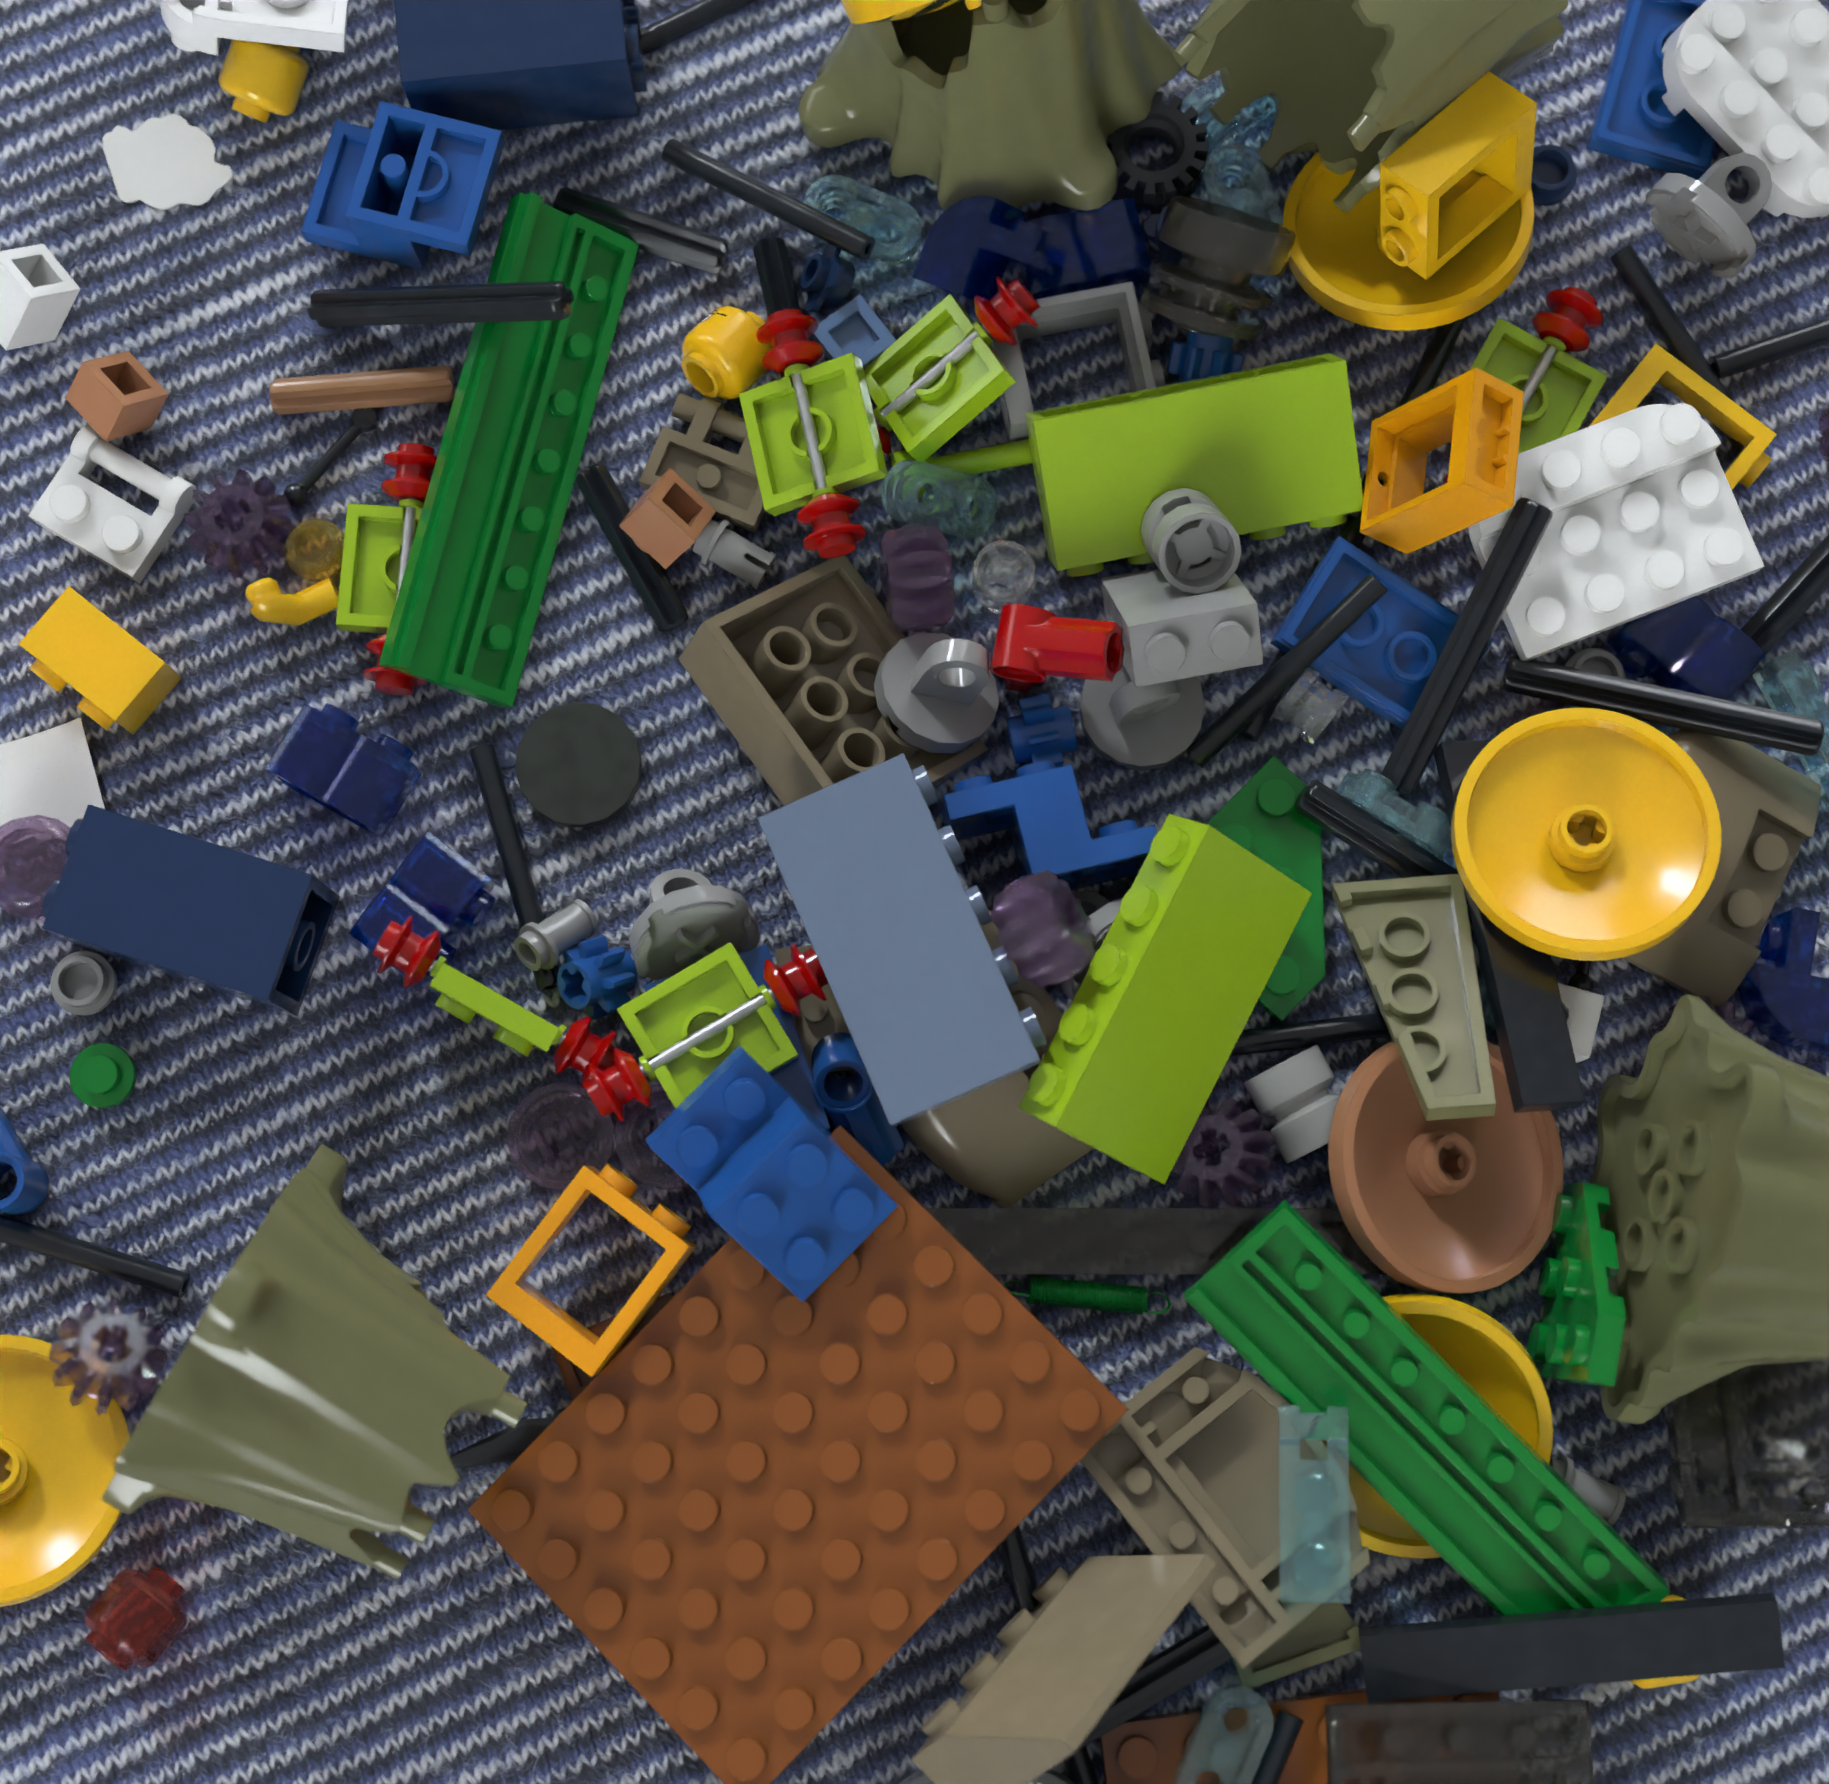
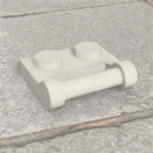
(104, 522)

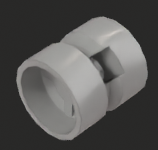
(1201, 551)
(1298, 1100)

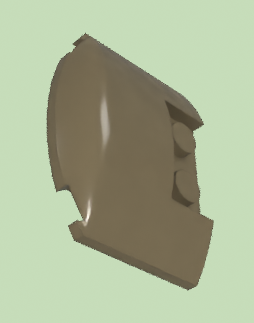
(1763, 821)
(985, 1136)
(1201, 1476)

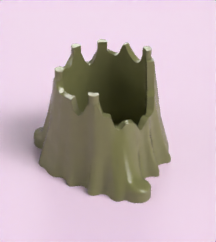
(1359, 71)
(995, 95)
(1713, 1210)
(313, 1387)

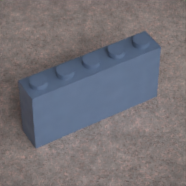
(902, 939)

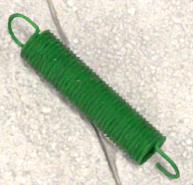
(1088, 1295)

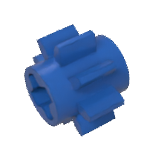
(1203, 357)
(1041, 731)
(596, 977)

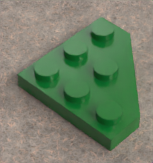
(1267, 824)
(1580, 1315)

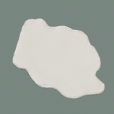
(164, 163)

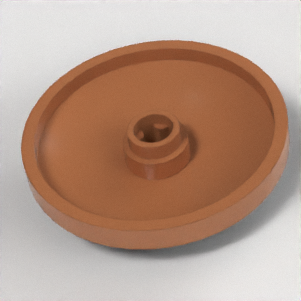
(1443, 1198)

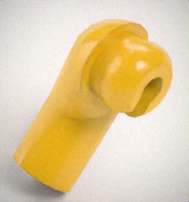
(294, 608)

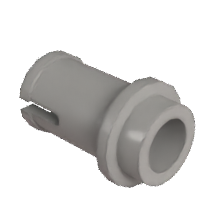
(733, 553)
(544, 942)
(1600, 1495)

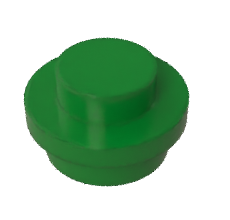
(103, 1075)

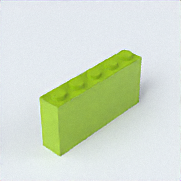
(1256, 441)
(1166, 997)

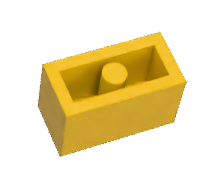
(100, 661)

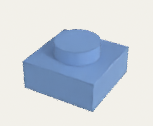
(853, 330)

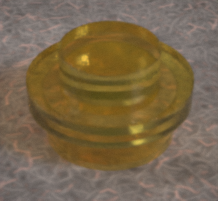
(315, 550)

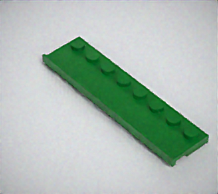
(509, 460)
(1416, 1426)

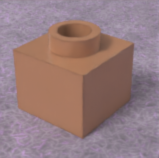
(116, 395)
(667, 518)

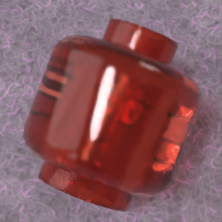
(136, 1618)

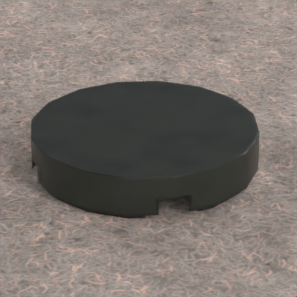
(579, 765)

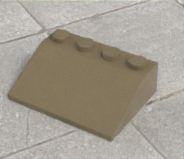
(799, 678)
(1057, 1668)

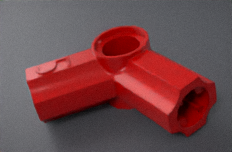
(1041, 644)

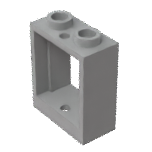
(1073, 312)

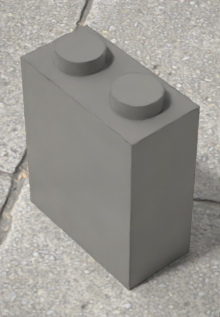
(1179, 632)

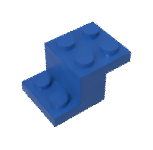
(403, 186)
(1047, 825)
(771, 1173)

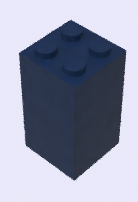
(521, 60)
(190, 909)

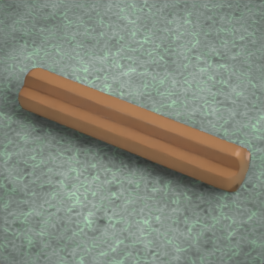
(362, 390)

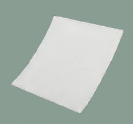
(48, 775)

